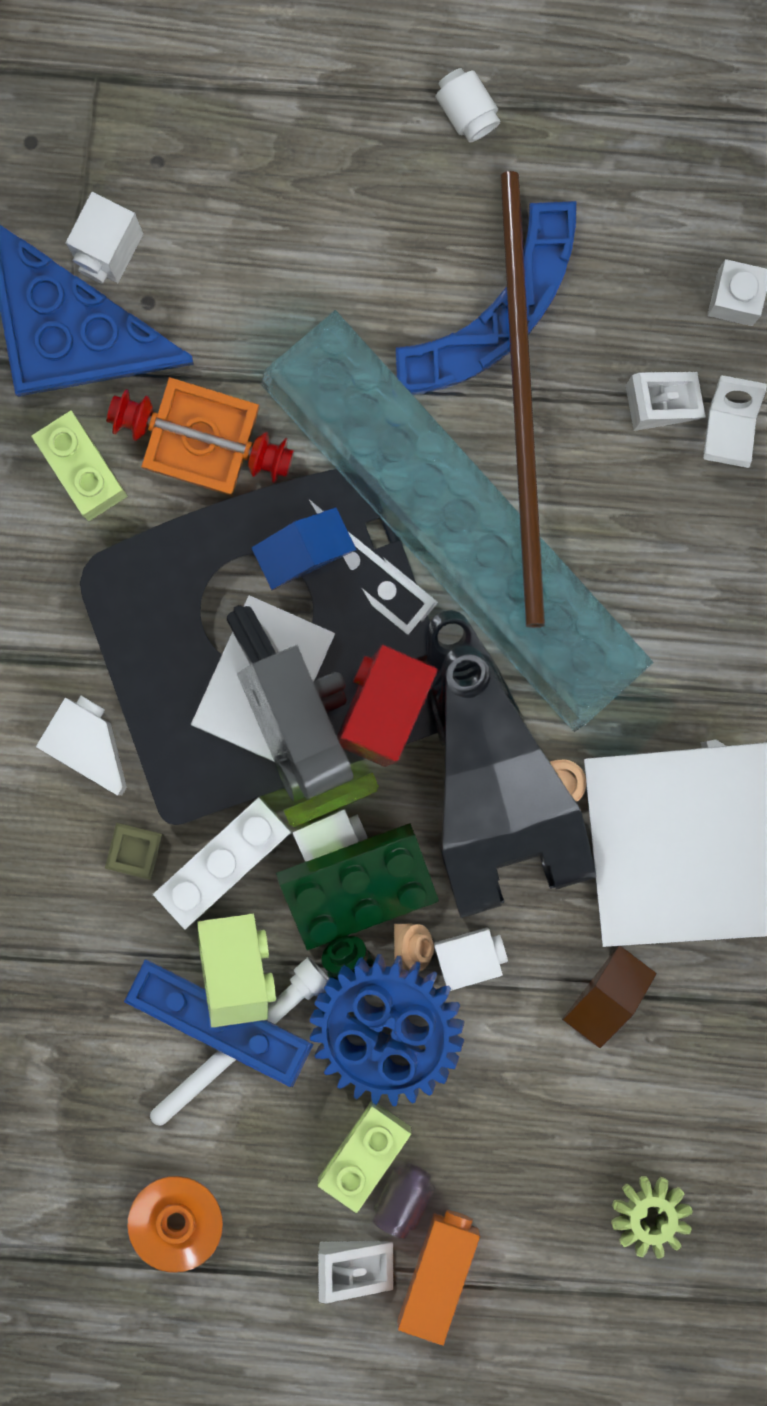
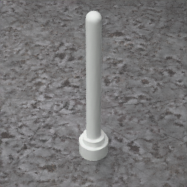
(305, 984)

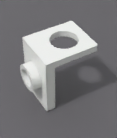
(733, 424)

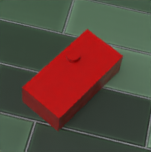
(385, 705)

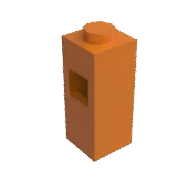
(439, 1277)

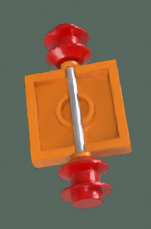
(200, 436)

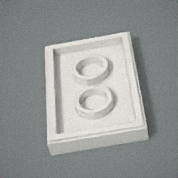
(225, 706)

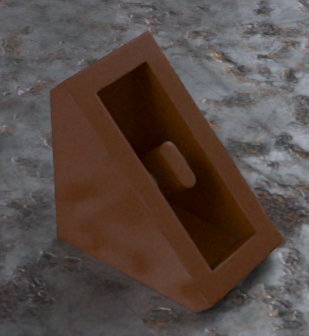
(610, 997)

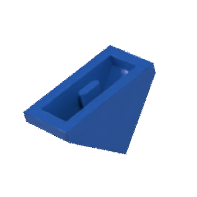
(303, 547)

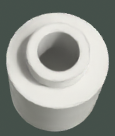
(467, 104)

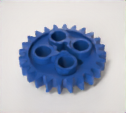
(403, 995)

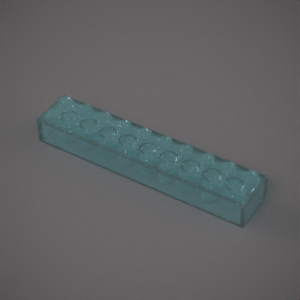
(452, 519)

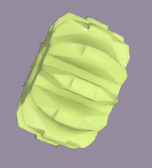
(665, 1224)

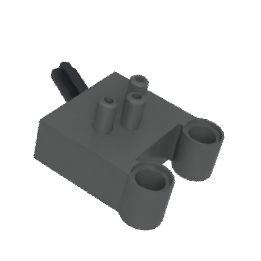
(292, 710)

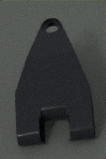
(498, 784)

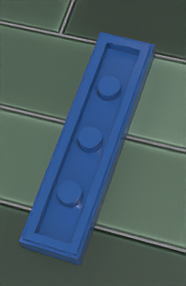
(186, 1009)

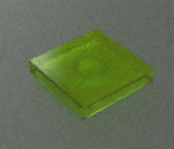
(331, 800)

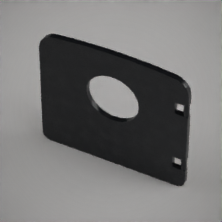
(160, 661)

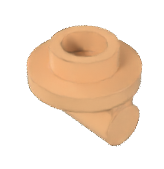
(413, 944)

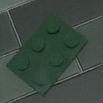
(357, 886)

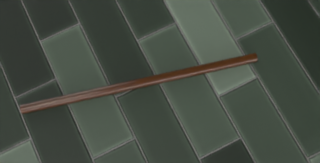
(522, 401)

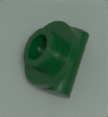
(344, 952)

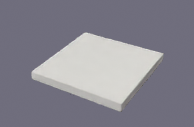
(680, 844)

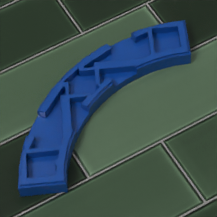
(487, 338)

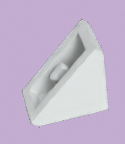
(664, 398)
(354, 1269)

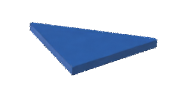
(66, 330)

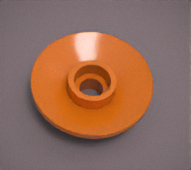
(168, 1247)

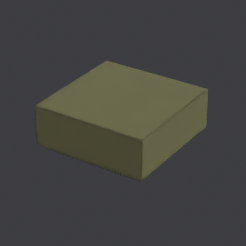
(134, 851)

